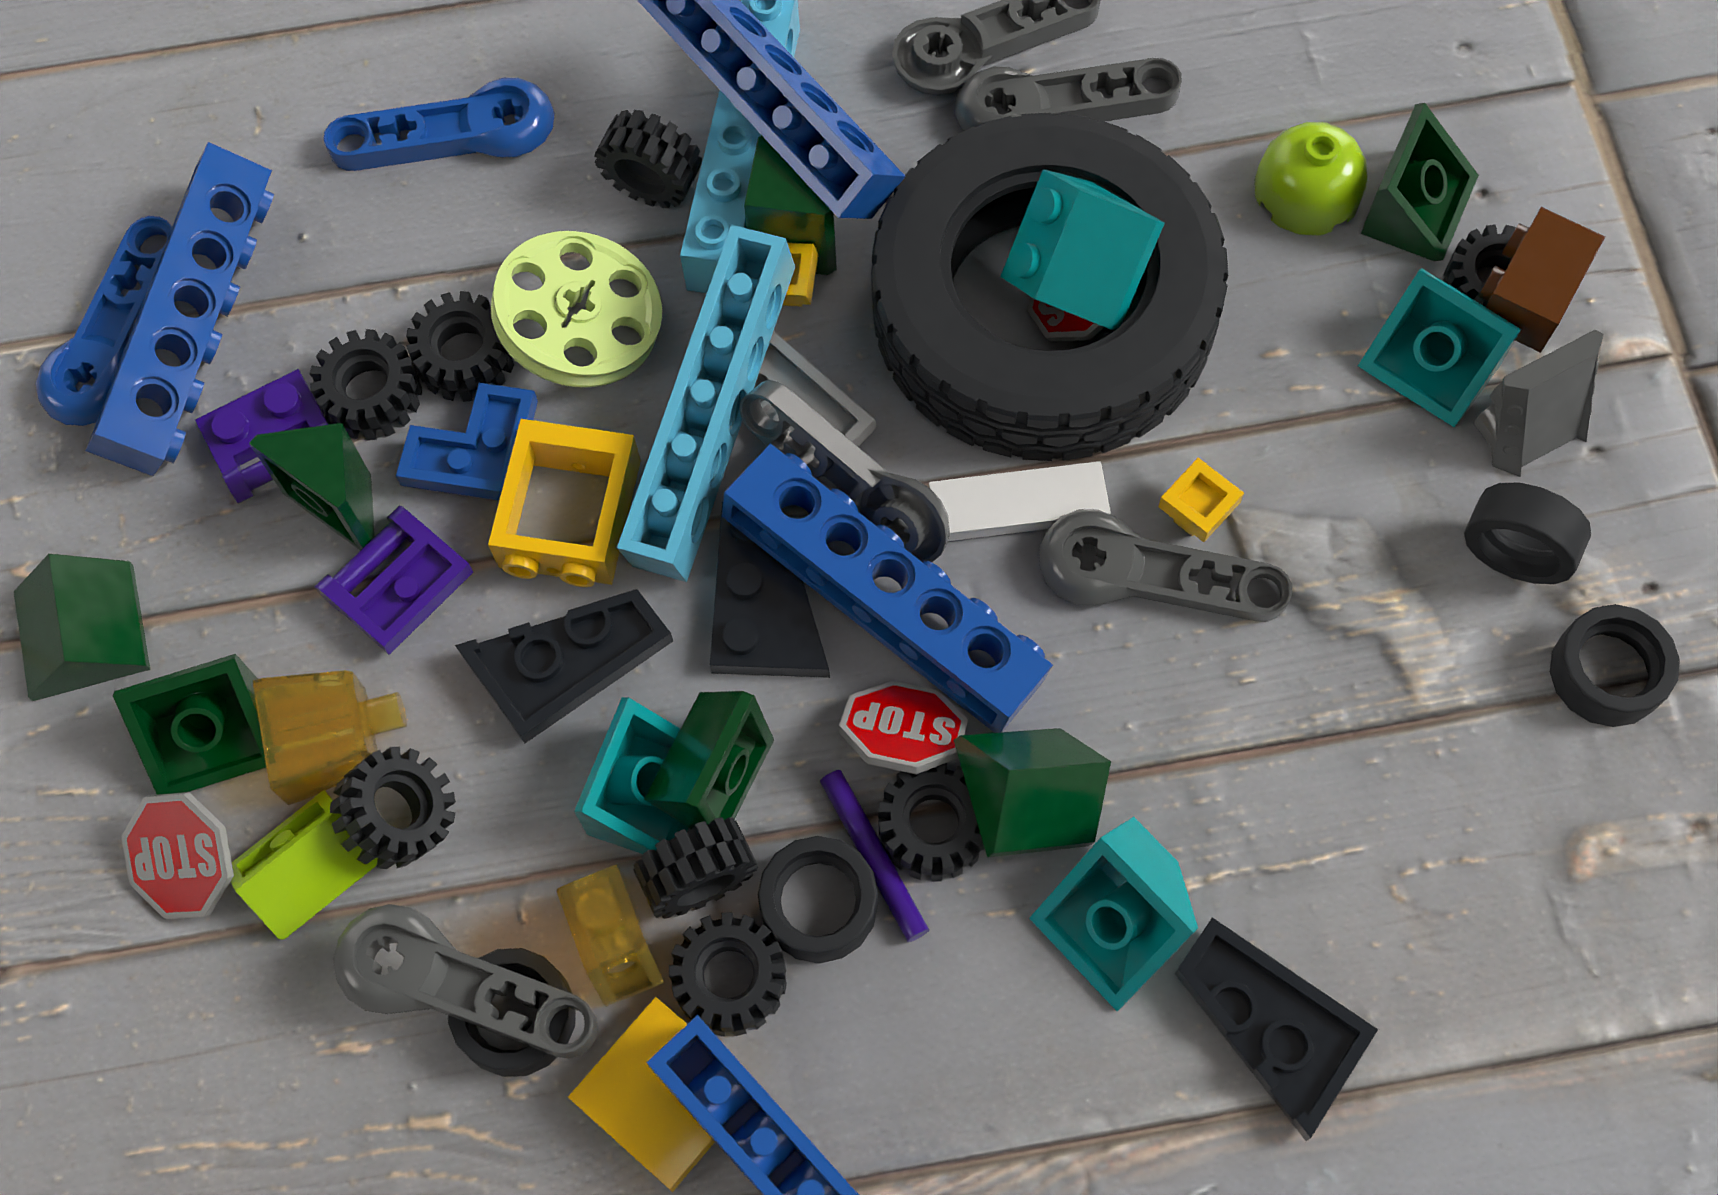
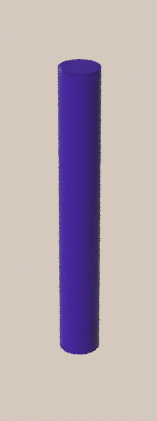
(874, 853)

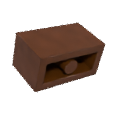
(1542, 275)

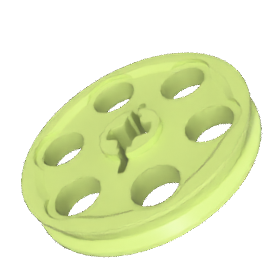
(588, 327)

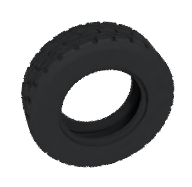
(1023, 397)

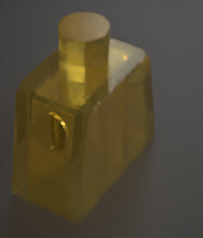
(319, 729)
(609, 934)

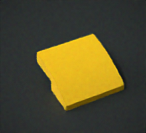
(636, 1105)

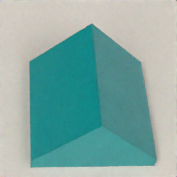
(1439, 347)
(624, 770)

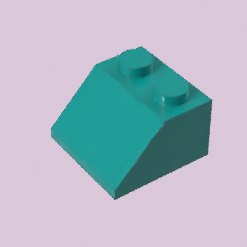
(1081, 249)

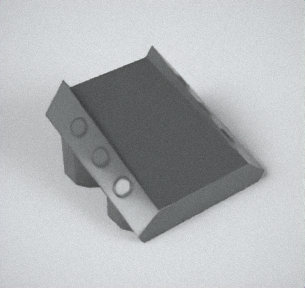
(1542, 404)

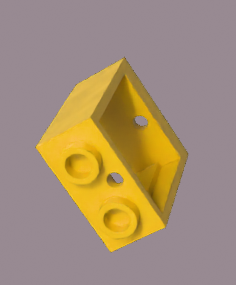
(576, 451)

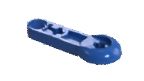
(447, 127)
(102, 332)

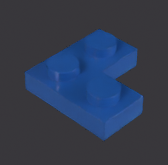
(473, 460)

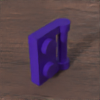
(271, 408)
(405, 590)

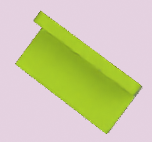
(298, 868)

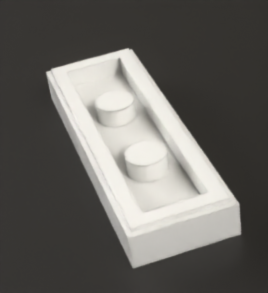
(1020, 499)

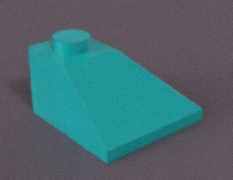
(1119, 912)

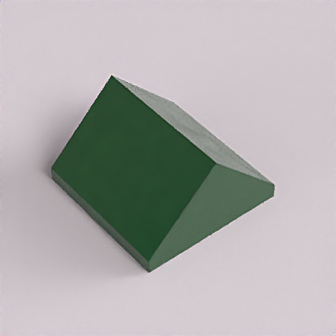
(1422, 190)
(787, 207)
(323, 476)
(79, 624)
(195, 725)
(712, 759)
(1033, 789)

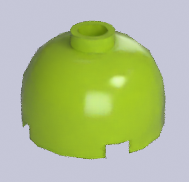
(1311, 178)

